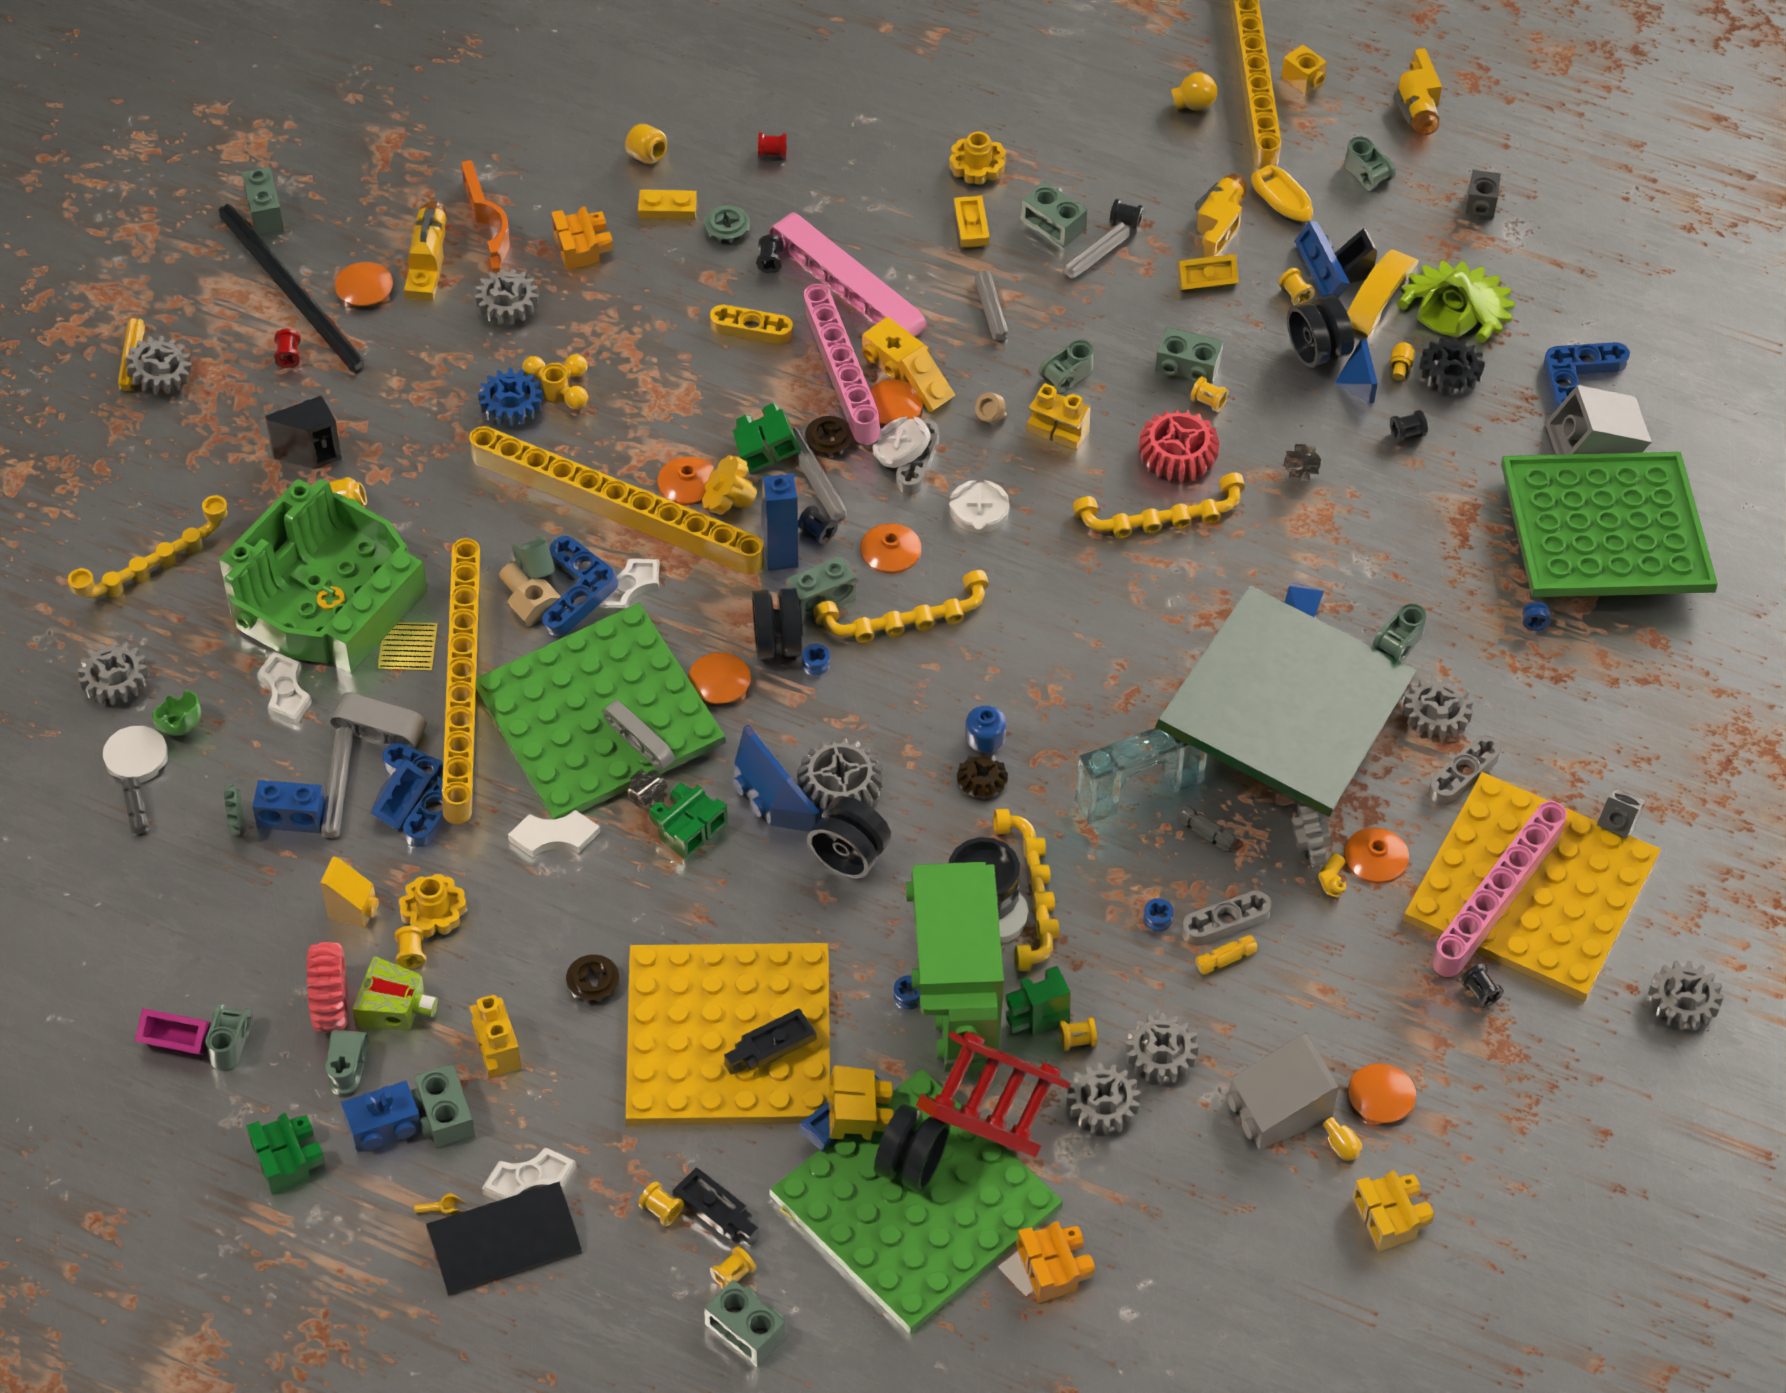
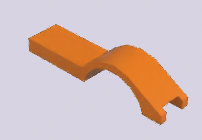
(488, 213)

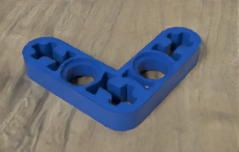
(1569, 370)
(586, 579)
(434, 820)

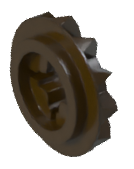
(832, 426)
(979, 786)
(601, 968)

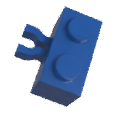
(381, 1116)

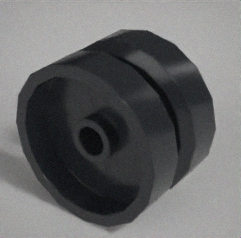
(1320, 330)
(777, 623)
(849, 837)
(1005, 863)
(911, 1147)

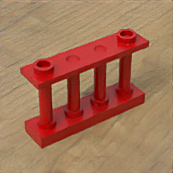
(994, 1125)

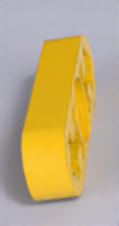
(759, 333)

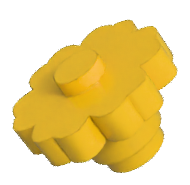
(977, 158)
(728, 486)
(433, 904)

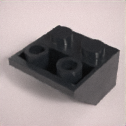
(304, 434)

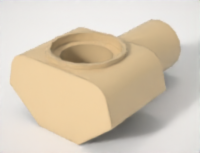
(529, 596)

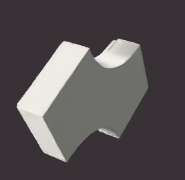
(635, 579)
(287, 698)
(539, 835)
(518, 1178)

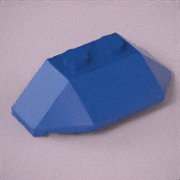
(770, 786)

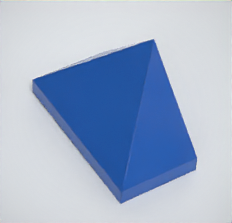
(1359, 374)
(1304, 598)
(399, 794)

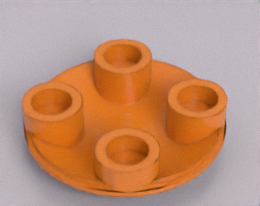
(363, 284)
(895, 400)
(720, 678)
(1381, 1093)

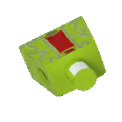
(391, 997)

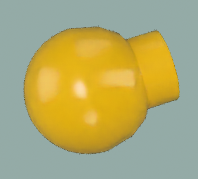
(1195, 92)

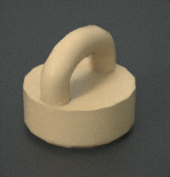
(990, 407)

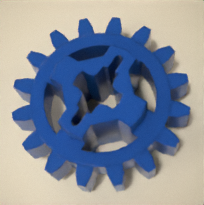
(510, 397)

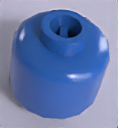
(985, 729)

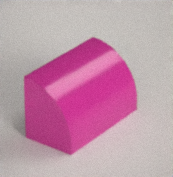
(172, 1031)

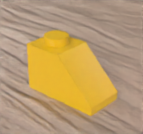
(348, 894)

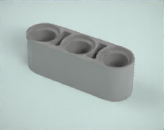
(378, 721)

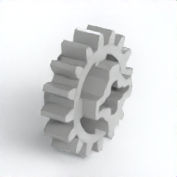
(504, 296)
(158, 365)
(113, 672)
(1438, 708)
(1312, 834)
(1685, 995)
(1161, 1048)
(1103, 1098)

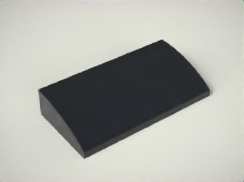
(503, 1238)

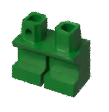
(771, 428)
(689, 820)
(1039, 1004)
(280, 1154)

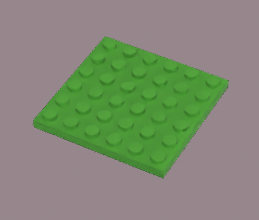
(1608, 524)
(554, 702)
(913, 1245)

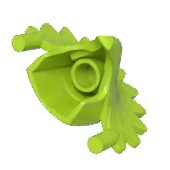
(1458, 300)

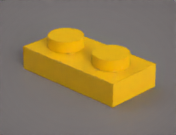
(667, 204)
(971, 221)
(1207, 271)
(926, 378)

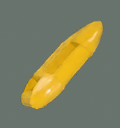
(1283, 193)

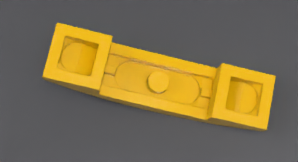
(1378, 290)

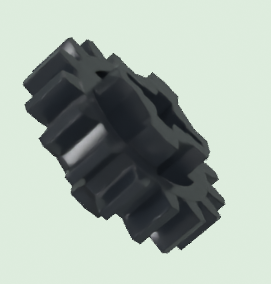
(1452, 365)

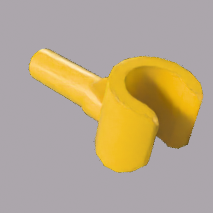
(445, 1205)

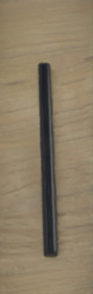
(291, 288)

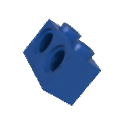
(289, 806)

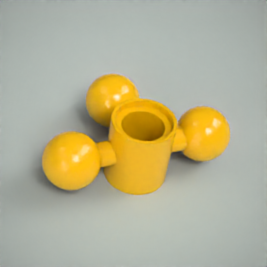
(555, 379)

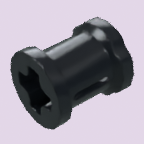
(1127, 214)
(770, 253)
(1408, 426)
(817, 524)
(1482, 985)

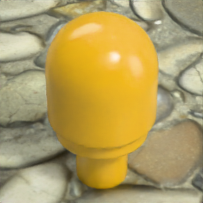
(1401, 359)
(1343, 1140)

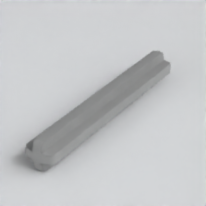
(819, 480)
(337, 783)

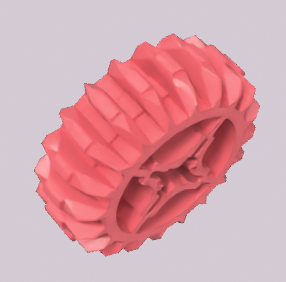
(1171, 443)
(327, 987)

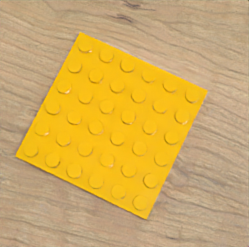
(1567, 909)
(694, 1007)

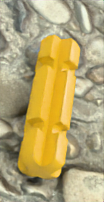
(1226, 954)

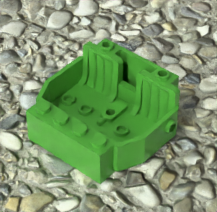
(327, 542)
(958, 953)

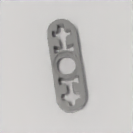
(919, 468)
(638, 735)
(1461, 782)
(1234, 906)

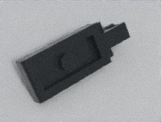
(770, 1042)
(716, 1207)

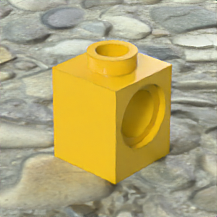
(1304, 69)

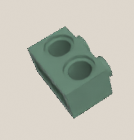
(262, 201)
(1054, 214)
(1188, 355)
(823, 583)
(447, 1105)
(739, 1326)

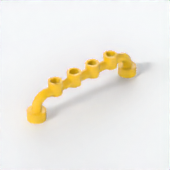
(1151, 519)
(82, 581)
(893, 621)
(1038, 875)

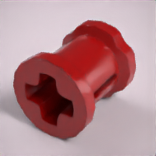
(772, 145)
(287, 348)

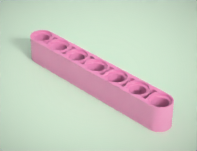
(845, 274)
(842, 364)
(1495, 900)

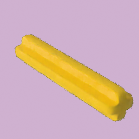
(134, 332)

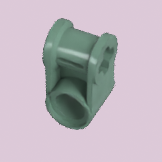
(1368, 162)
(1069, 365)
(534, 557)
(1399, 634)
(228, 1031)
(346, 1060)

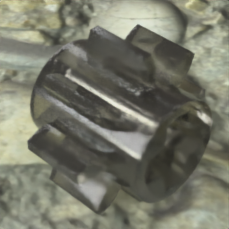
(1302, 462)
(647, 788)

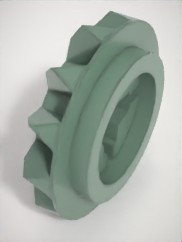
(737, 219)
(233, 809)

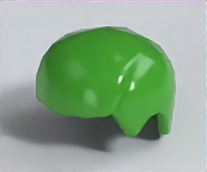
(178, 715)

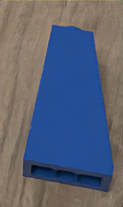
(780, 521)

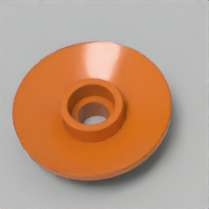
(684, 479)
(888, 556)
(1376, 865)

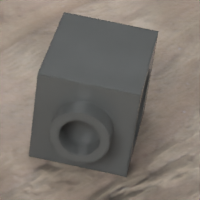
(1483, 193)
(1621, 813)

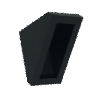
(1357, 256)

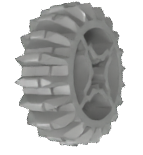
(855, 767)

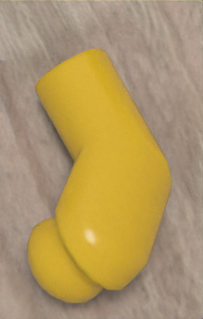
(1328, 876)

